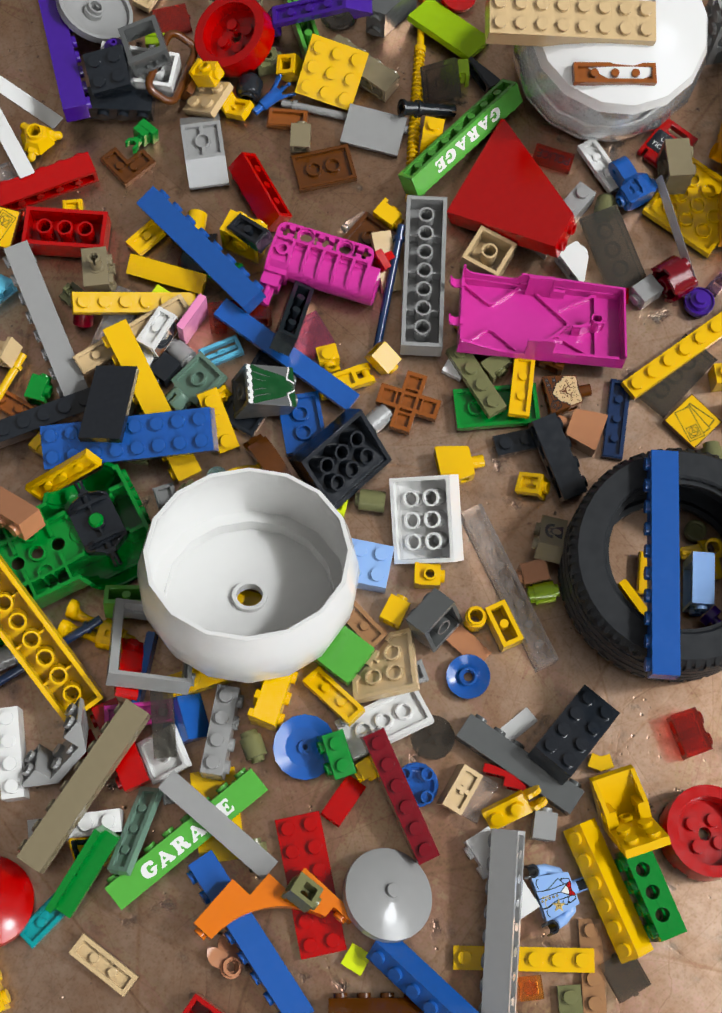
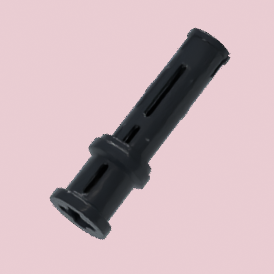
(419, 108)

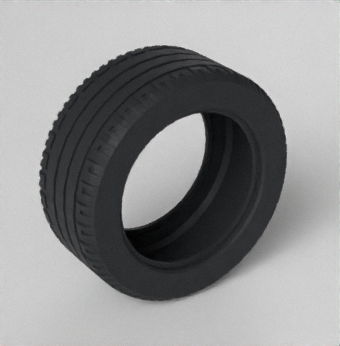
(586, 575)

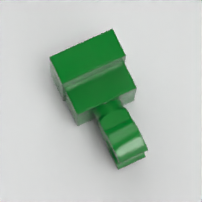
(143, 134)

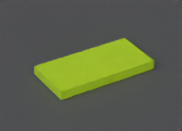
(448, 29)

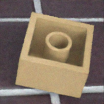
(488, 253)

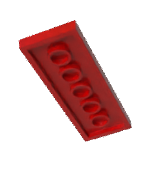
(303, 847)

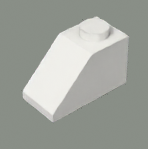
(573, 261)

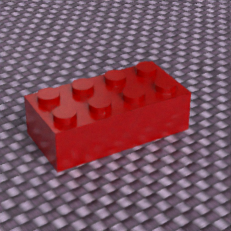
(65, 230)

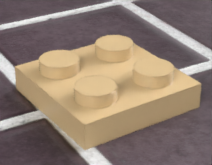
(208, 100)

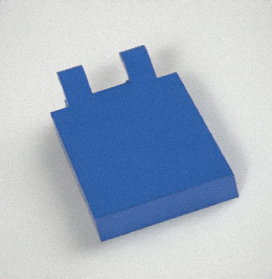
(302, 423)

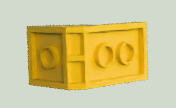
(626, 812)

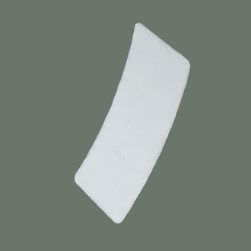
(519, 724)

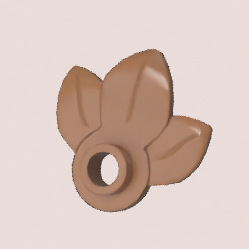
(222, 955)

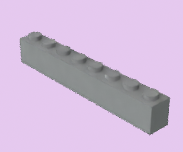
(45, 318)
(502, 921)

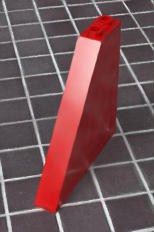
(513, 197)

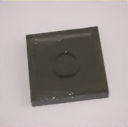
(441, 81)

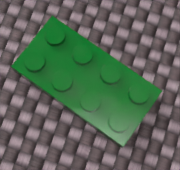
(471, 416)

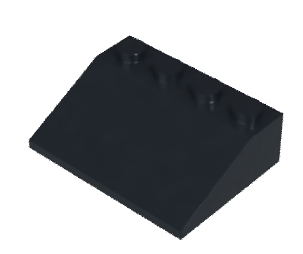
(341, 457)

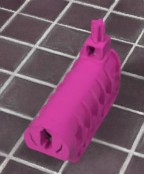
(319, 266)

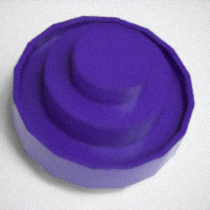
(699, 302)

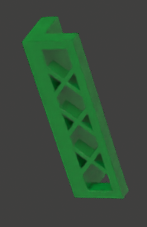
(83, 871)

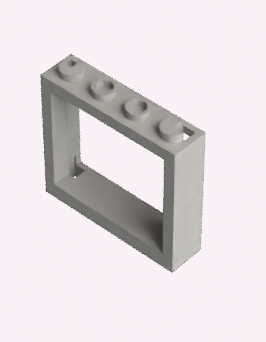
(134, 609)

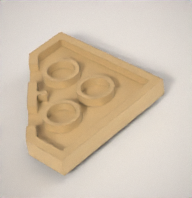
(389, 670)

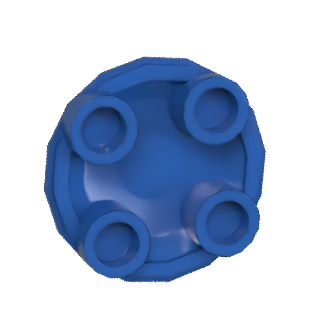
(422, 782)

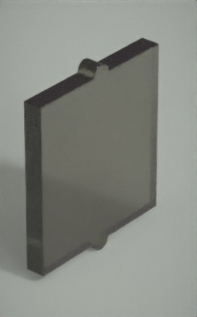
(624, 978)

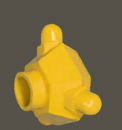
(37, 139)

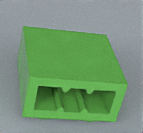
(345, 656)

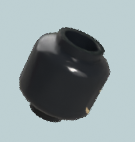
(249, 87)

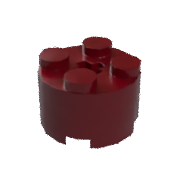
(675, 278)

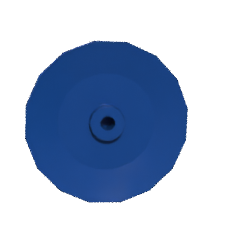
(296, 746)

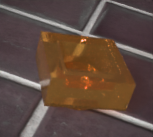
(530, 988)

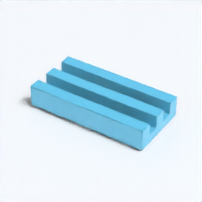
(222, 343)

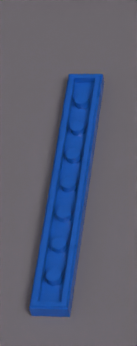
(302, 365)

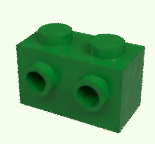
(335, 754)

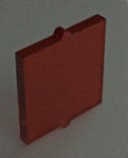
(173, 18)

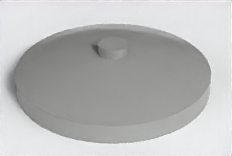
(95, 18)
(387, 895)

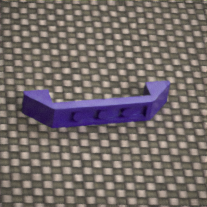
(308, 10)

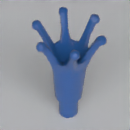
(272, 96)

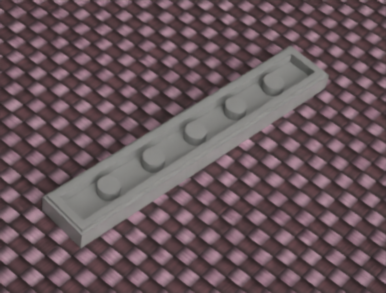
(218, 824)

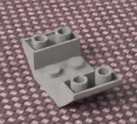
(204, 152)
(50, 767)

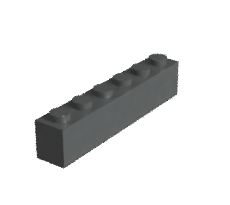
(512, 757)

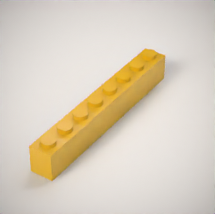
(147, 390)

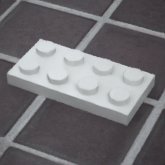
(396, 714)

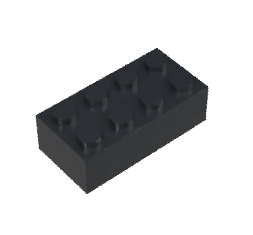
(573, 734)

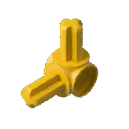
(701, 546)

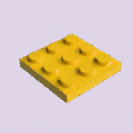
(331, 72)

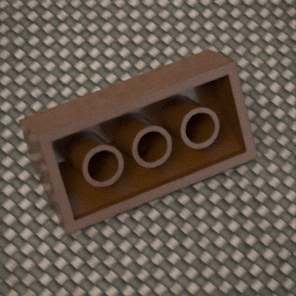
(366, 1004)

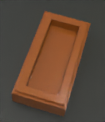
(282, 118)

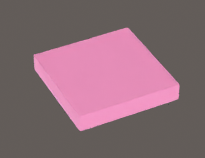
(192, 318)

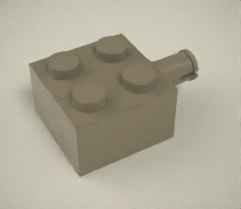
(98, 270)

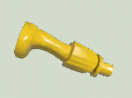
(100, 638)

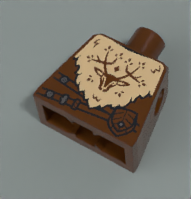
(563, 393)

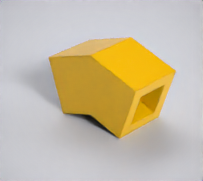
(599, 763)

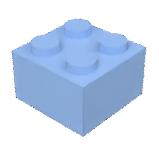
(374, 565)

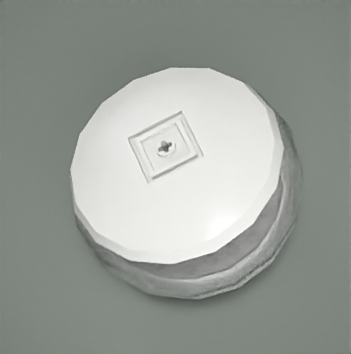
(619, 111)

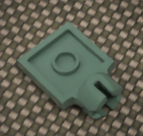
(194, 378)

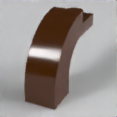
(265, 454)

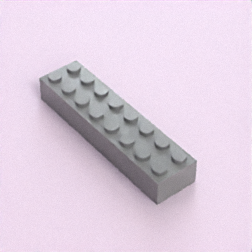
(423, 276)

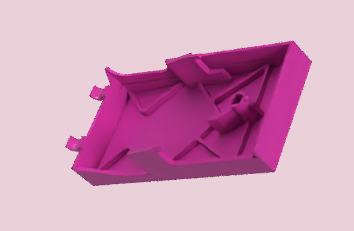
(541, 319)

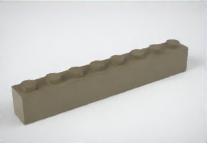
(83, 786)

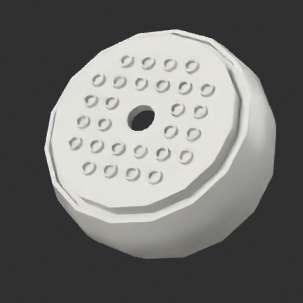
(242, 535)

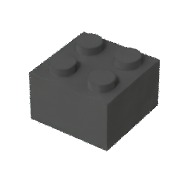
(434, 619)

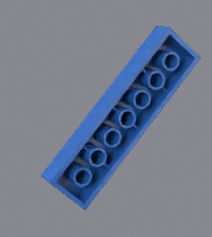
(144, 438)

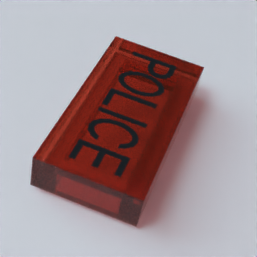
(553, 158)

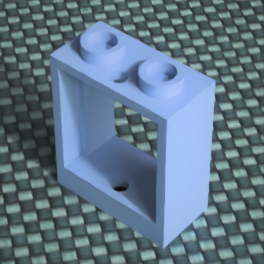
(698, 583)

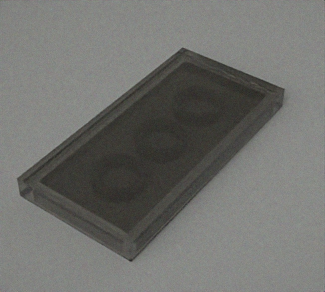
(612, 248)
(672, 389)

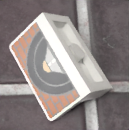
(159, 331)

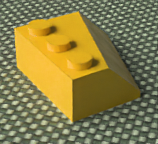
(270, 702)

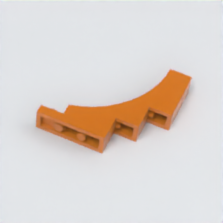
(235, 903)

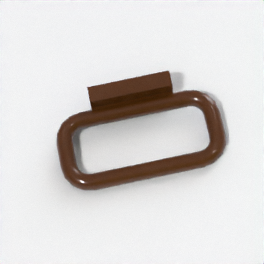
(186, 85)

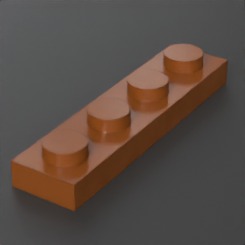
(586, 77)

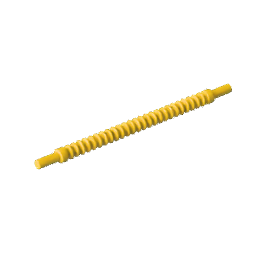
(414, 123)

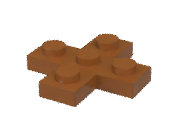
(408, 402)

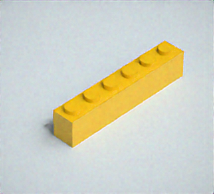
(608, 891)

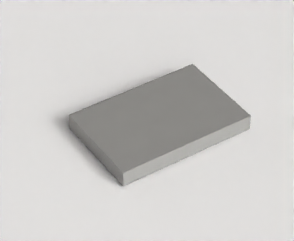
(373, 130)

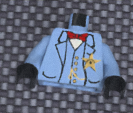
(555, 894)

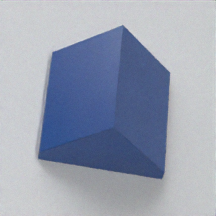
(190, 718)

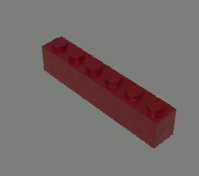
(399, 795)

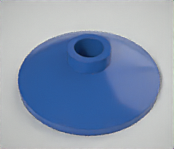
(468, 664)

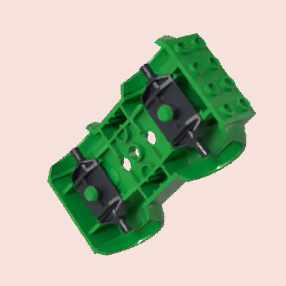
(100, 532)

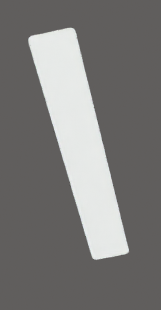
(29, 103)
(14, 149)
(673, 220)

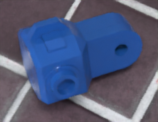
(634, 187)

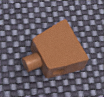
(584, 429)

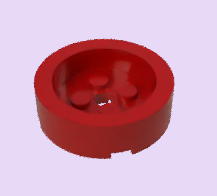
(232, 19)
(682, 819)

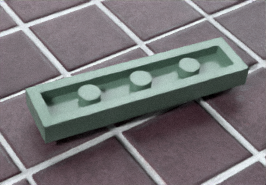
(135, 831)

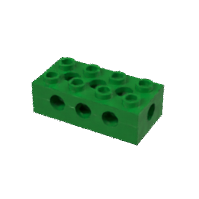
(660, 899)

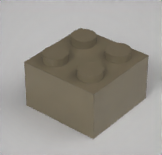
(676, 164)

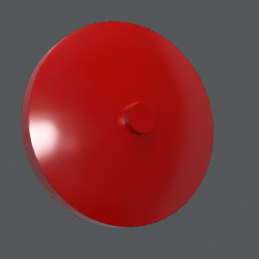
(15, 900)

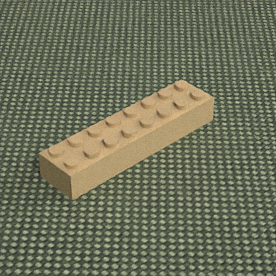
(570, 22)

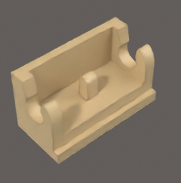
(459, 789)

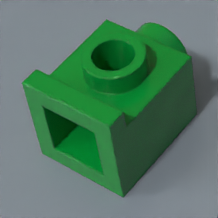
(38, 389)

